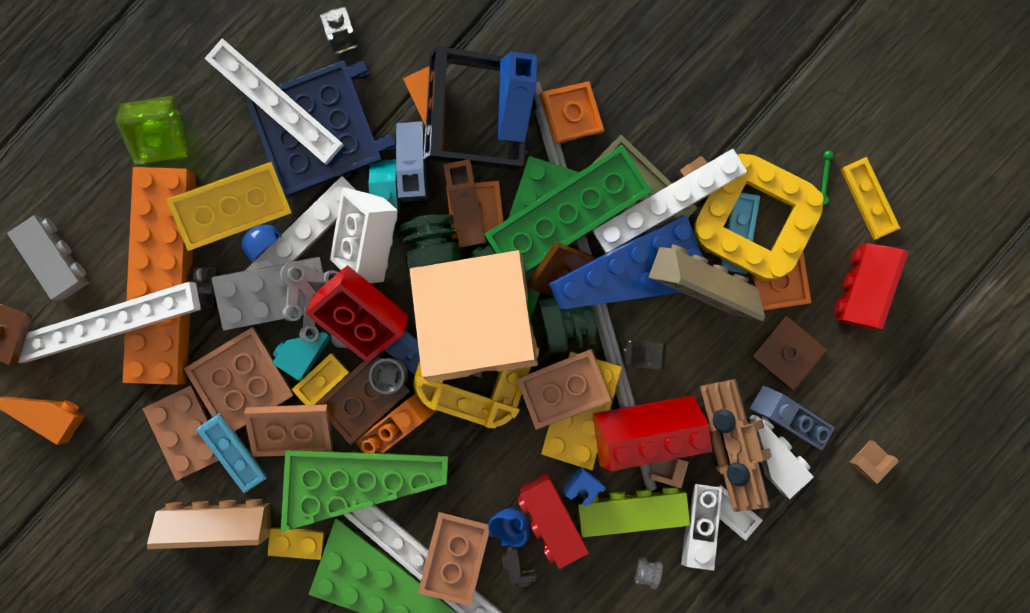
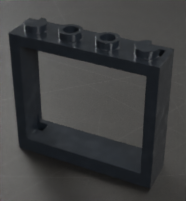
(435, 109)

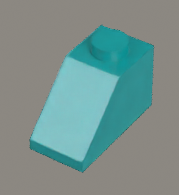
(384, 182)
(298, 356)

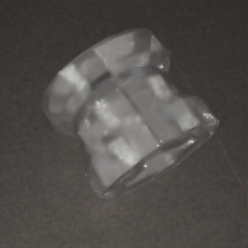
(648, 573)

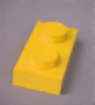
(321, 380)
(296, 543)

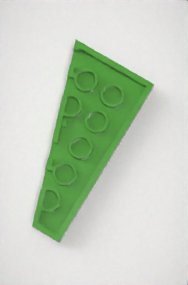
(338, 483)
(367, 579)

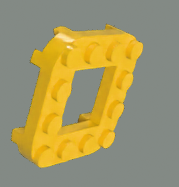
(743, 253)
(473, 407)

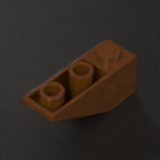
(464, 203)

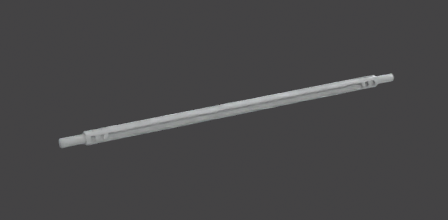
(601, 311)

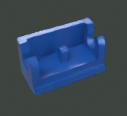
(406, 350)
(584, 483)

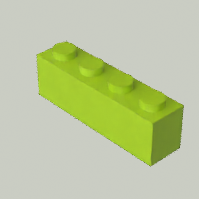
(634, 512)

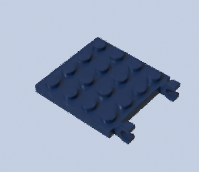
(335, 104)

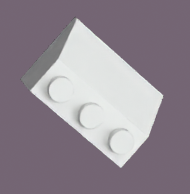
(363, 234)

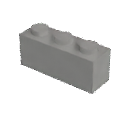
(48, 257)

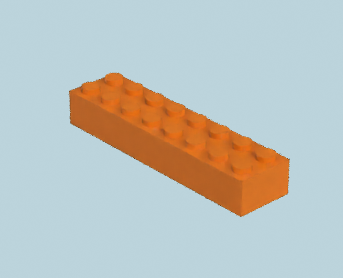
(156, 263)

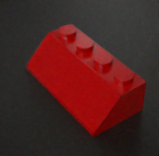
(651, 433)

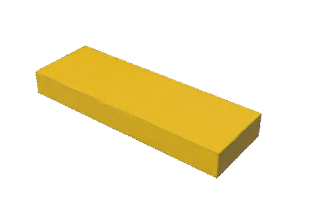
(870, 198)

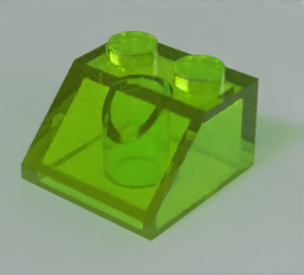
(152, 129)

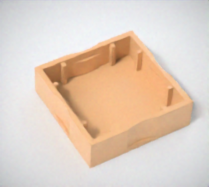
(472, 316)

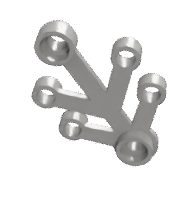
(302, 285)

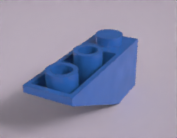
(516, 95)

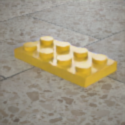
(229, 206)
(574, 437)

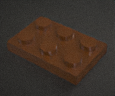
(356, 405)

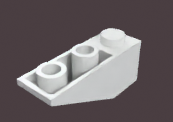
(783, 468)
(702, 534)

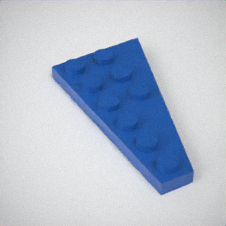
(625, 270)

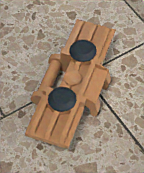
(742, 444)

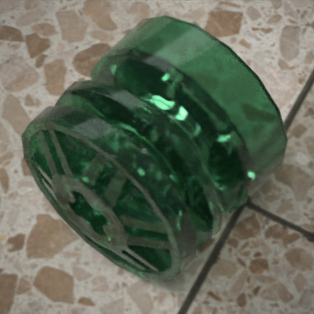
(429, 241)
(566, 324)

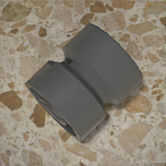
(388, 375)

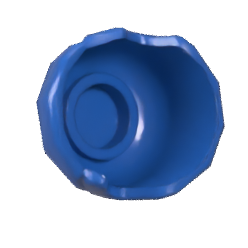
(259, 239)
(510, 527)

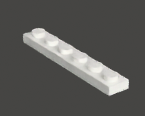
(274, 101)
(669, 201)
(305, 229)

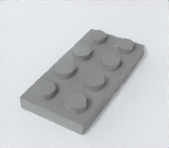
(257, 294)

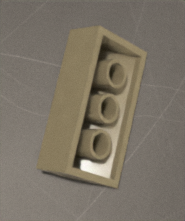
(707, 283)

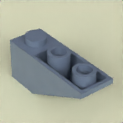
(410, 162)
(792, 417)

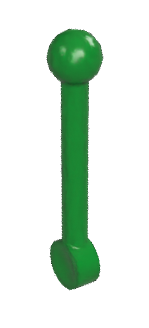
(828, 156)

